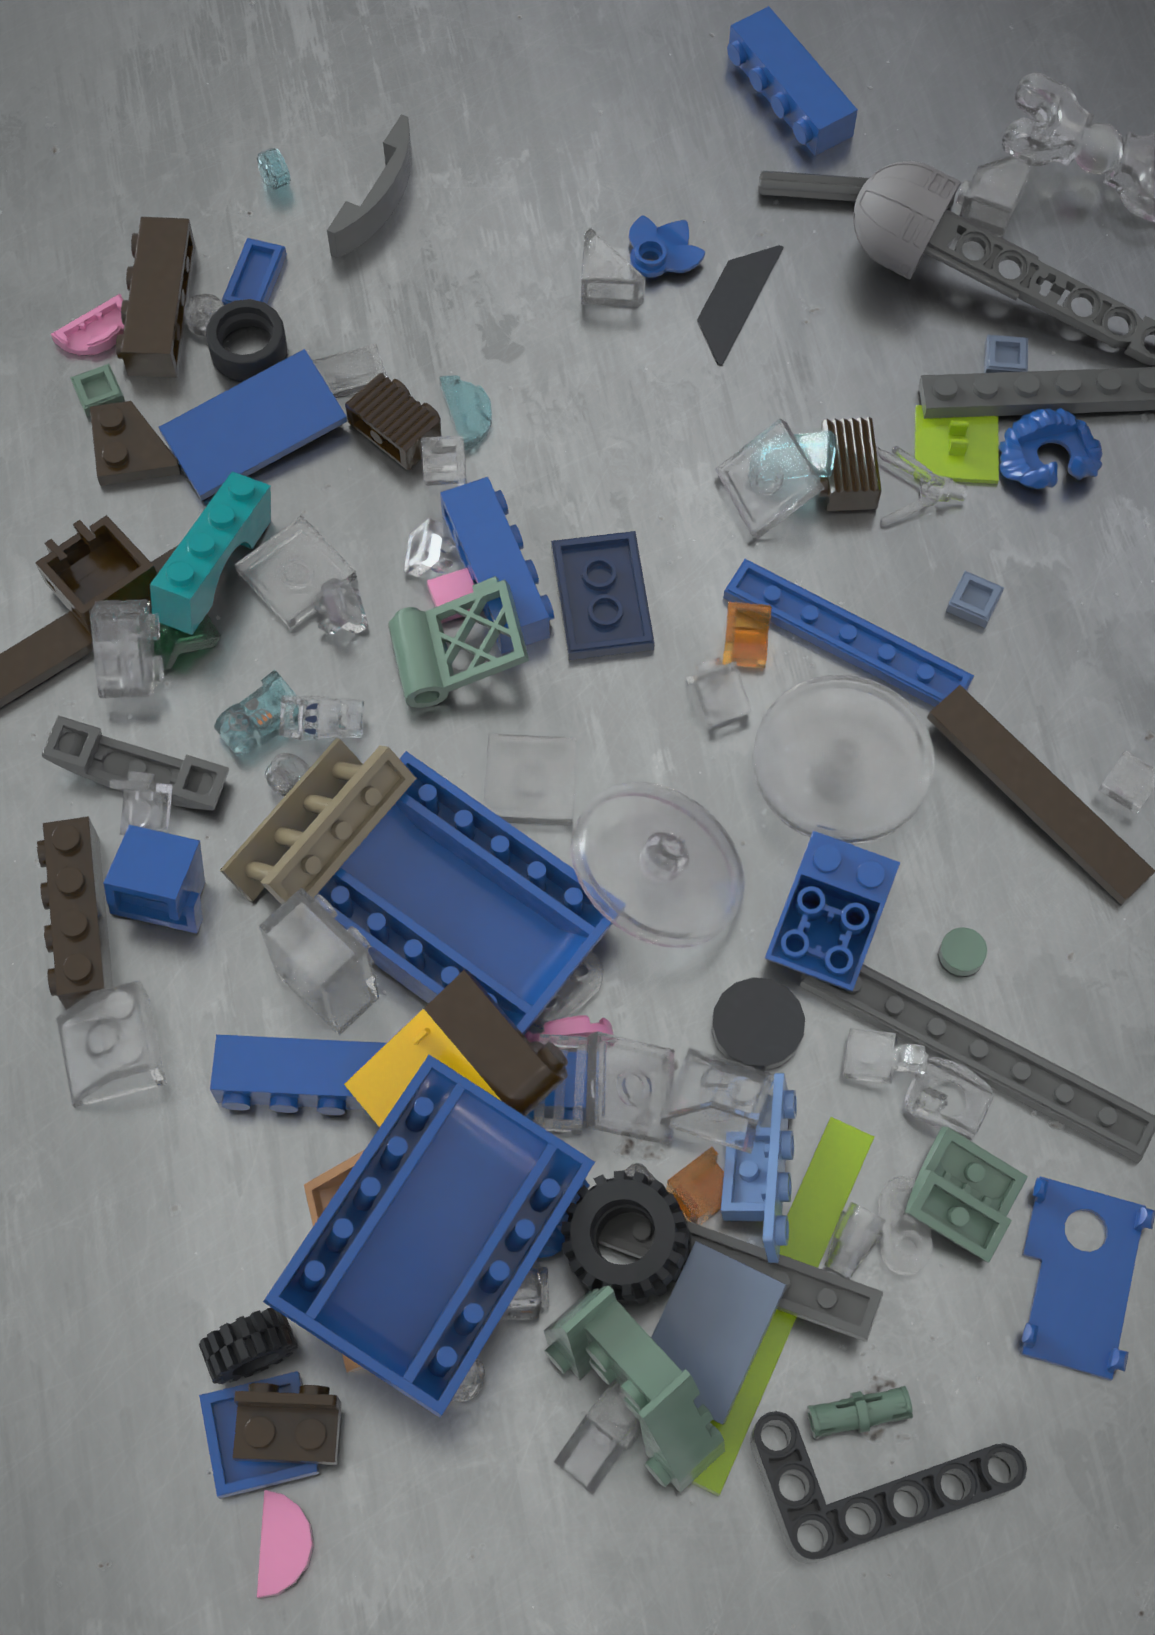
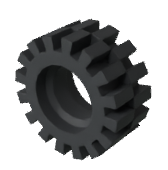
(247, 1345)

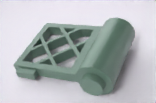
(422, 648)

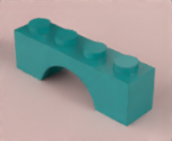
(188, 580)

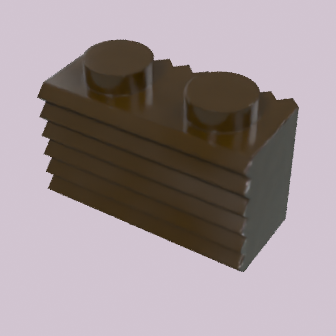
(393, 419)
(855, 470)

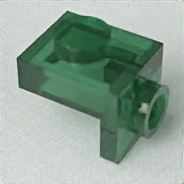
(174, 642)

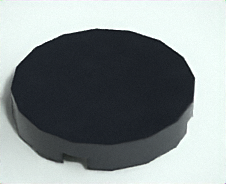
(758, 1023)

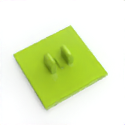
(958, 447)

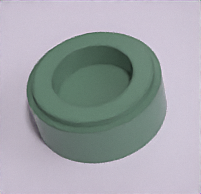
(963, 951)

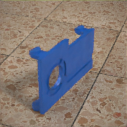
(1081, 1293)

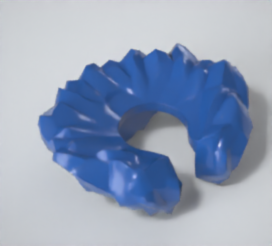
(1045, 426)

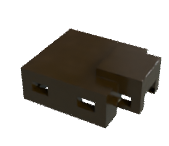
(95, 568)

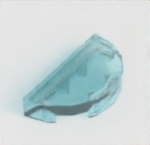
(468, 409)

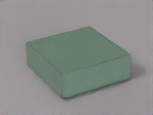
(97, 388)

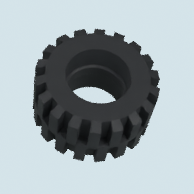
(613, 1198)

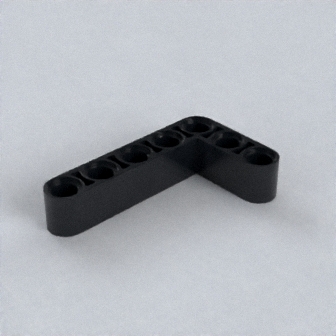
(877, 1501)

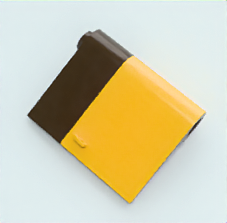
(472, 1038)

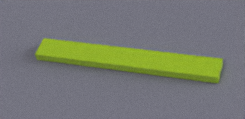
(811, 1226)

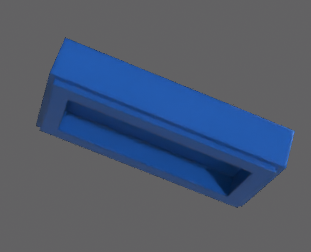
(255, 272)

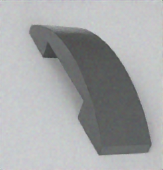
(359, 223)
(100, 758)

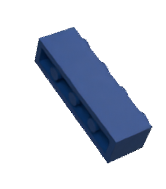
(791, 81)
(493, 549)

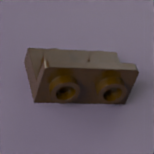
(287, 1425)

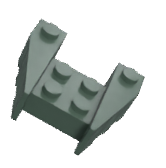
(608, 1339)

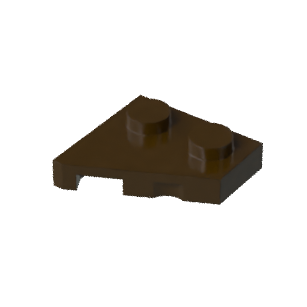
(128, 446)

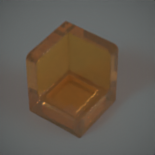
(746, 634)
(699, 1187)

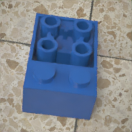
(832, 911)

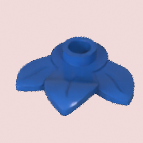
(664, 245)

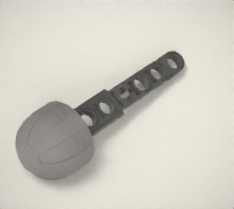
(907, 215)

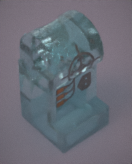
(256, 717)

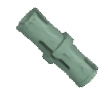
(860, 1412)

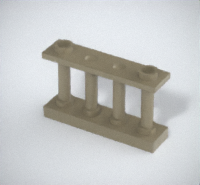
(318, 823)

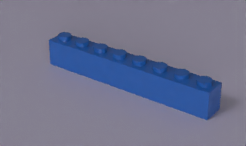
(313, 1074)

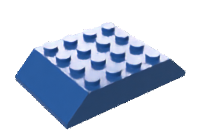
(461, 890)
(430, 1235)

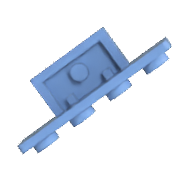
(757, 1181)

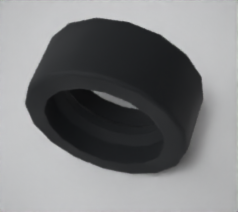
(245, 314)

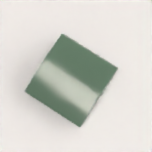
(965, 1193)

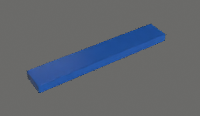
(847, 635)

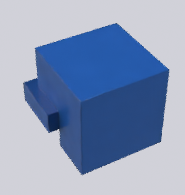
(157, 879)

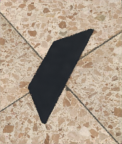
(734, 298)

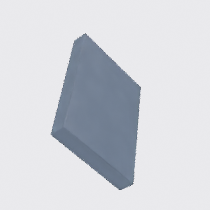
(717, 1324)

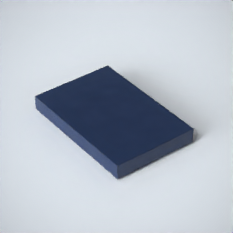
(602, 595)

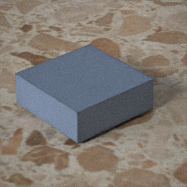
(1005, 354)
(975, 599)

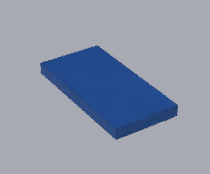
(253, 423)

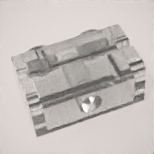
(125, 649)

